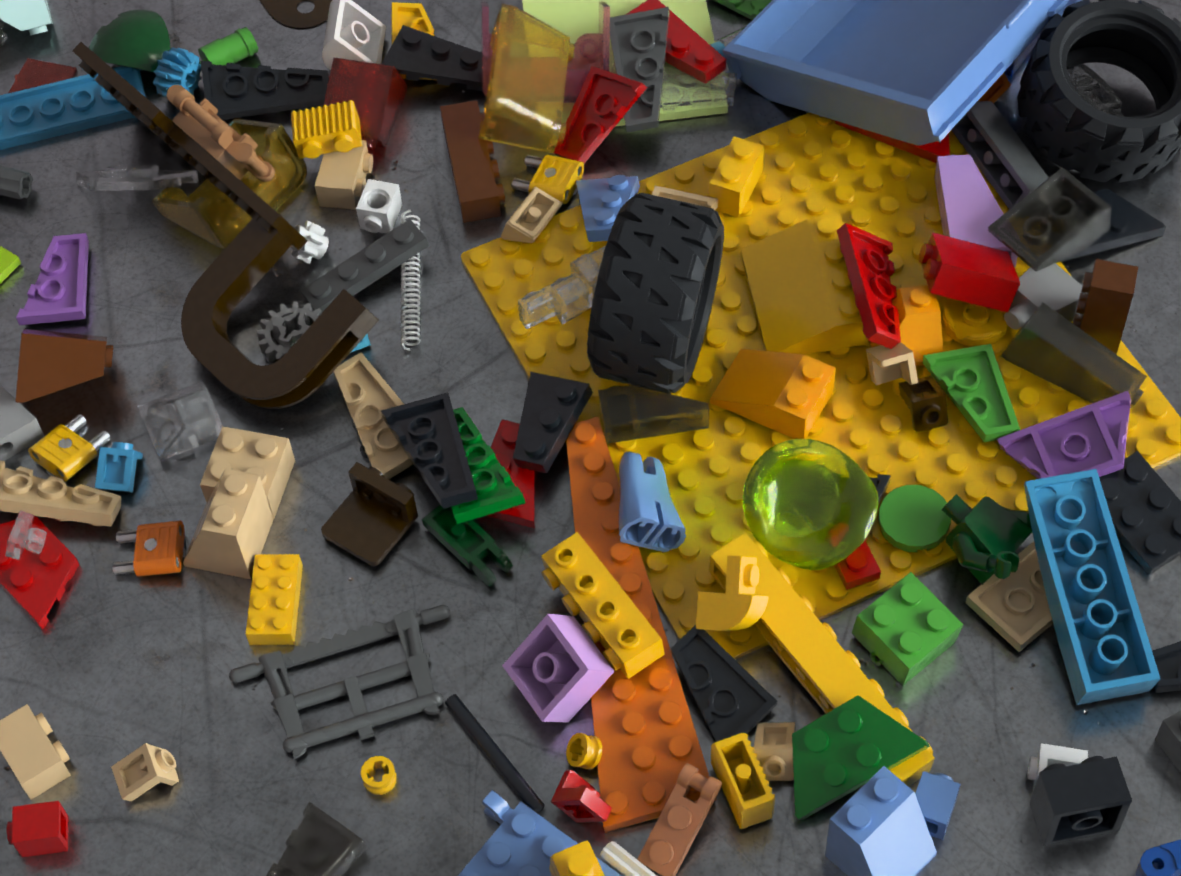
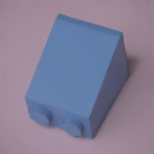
(880, 831)

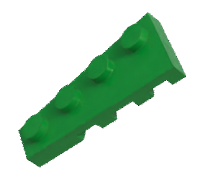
(491, 480)

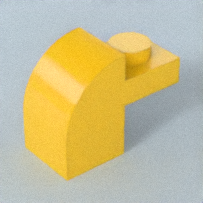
(738, 605)

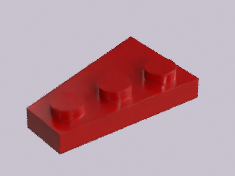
(596, 112)
(503, 447)

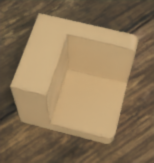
(891, 364)

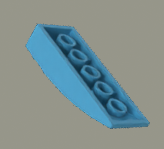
(1089, 589)

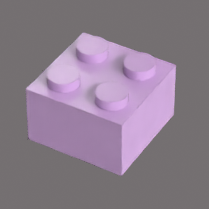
(558, 668)

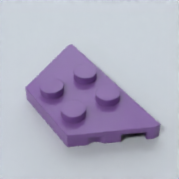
(1074, 441)

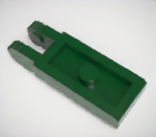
(467, 543)

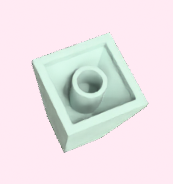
(26, 15)

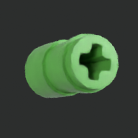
(230, 48)

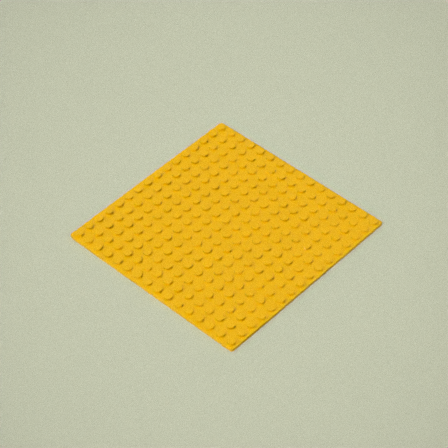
(807, 173)

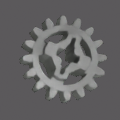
(286, 328)

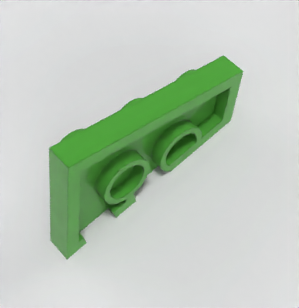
(976, 389)

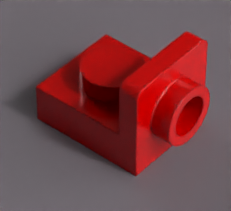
(858, 567)
(579, 799)

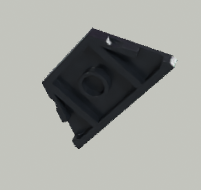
(1127, 225)

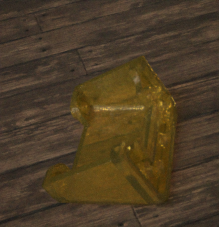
(526, 82)
(215, 216)

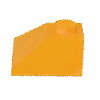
(918, 321)

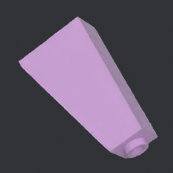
(966, 202)

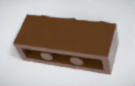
(1107, 301)

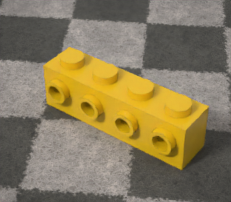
(602, 605)

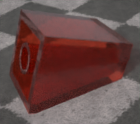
(375, 92)

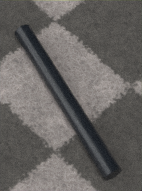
(494, 753)

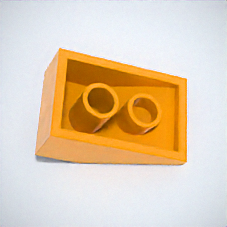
(776, 390)

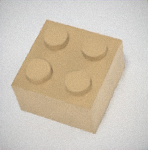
(254, 454)

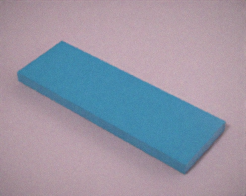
(61, 108)

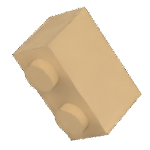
(343, 177)
(30, 752)

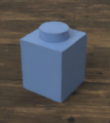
(937, 800)

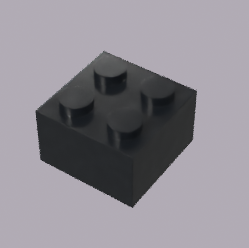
(1080, 800)

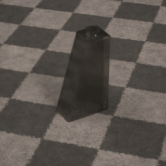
(1071, 358)

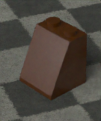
(58, 361)

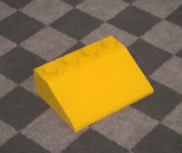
(803, 289)

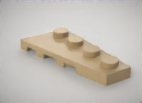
(365, 398)
(54, 499)

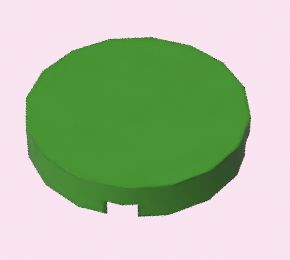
(913, 518)

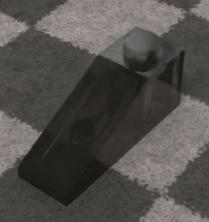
(643, 413)

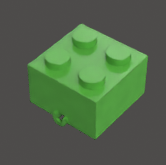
(906, 628)

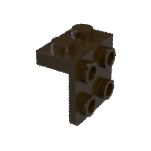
(371, 515)

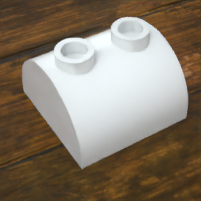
(352, 34)

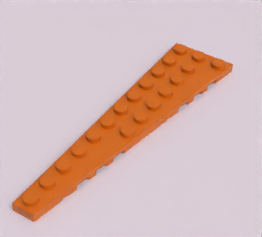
(642, 718)

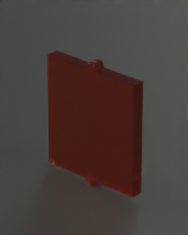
(39, 73)

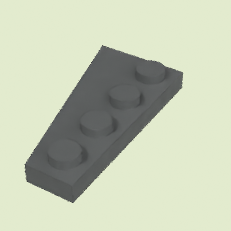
(640, 54)

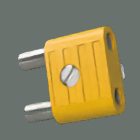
(554, 176)
(64, 451)

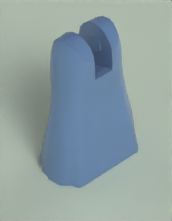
(646, 507)

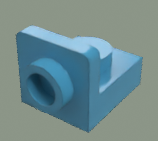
(117, 467)

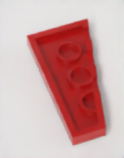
(870, 279)

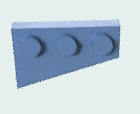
(602, 201)

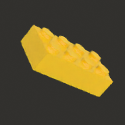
(274, 599)

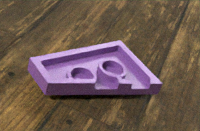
(61, 283)

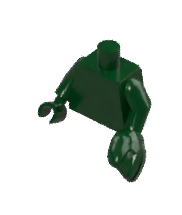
(986, 536)

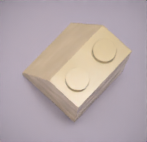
(231, 526)

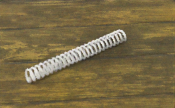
(411, 284)

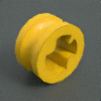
(584, 751)
(388, 780)

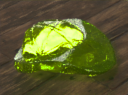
(809, 503)

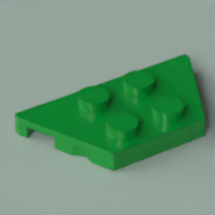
(846, 752)

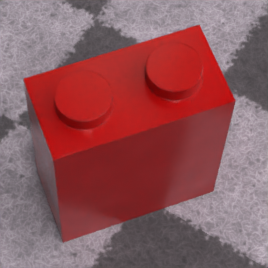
(969, 272)

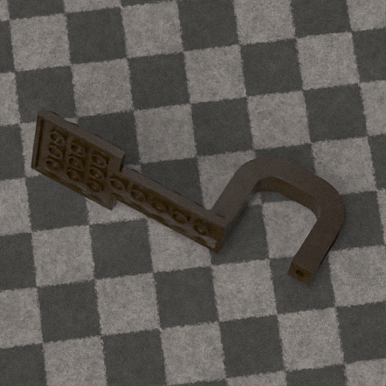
(238, 272)

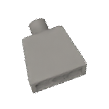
(1048, 286)
(17, 426)

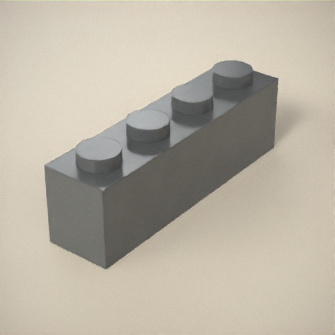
(999, 153)

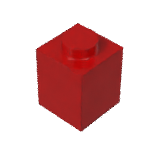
(38, 829)

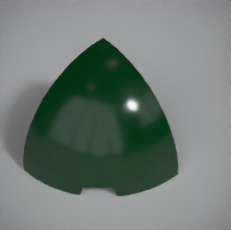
(132, 40)

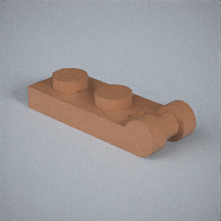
(679, 822)

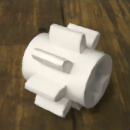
(315, 245)

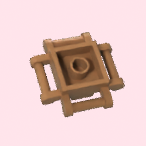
(217, 137)

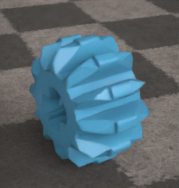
(177, 68)

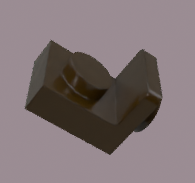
(925, 402)

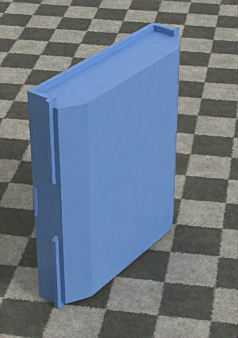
(885, 62)

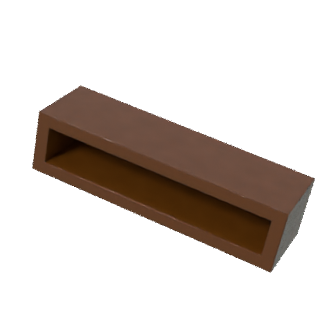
(471, 162)

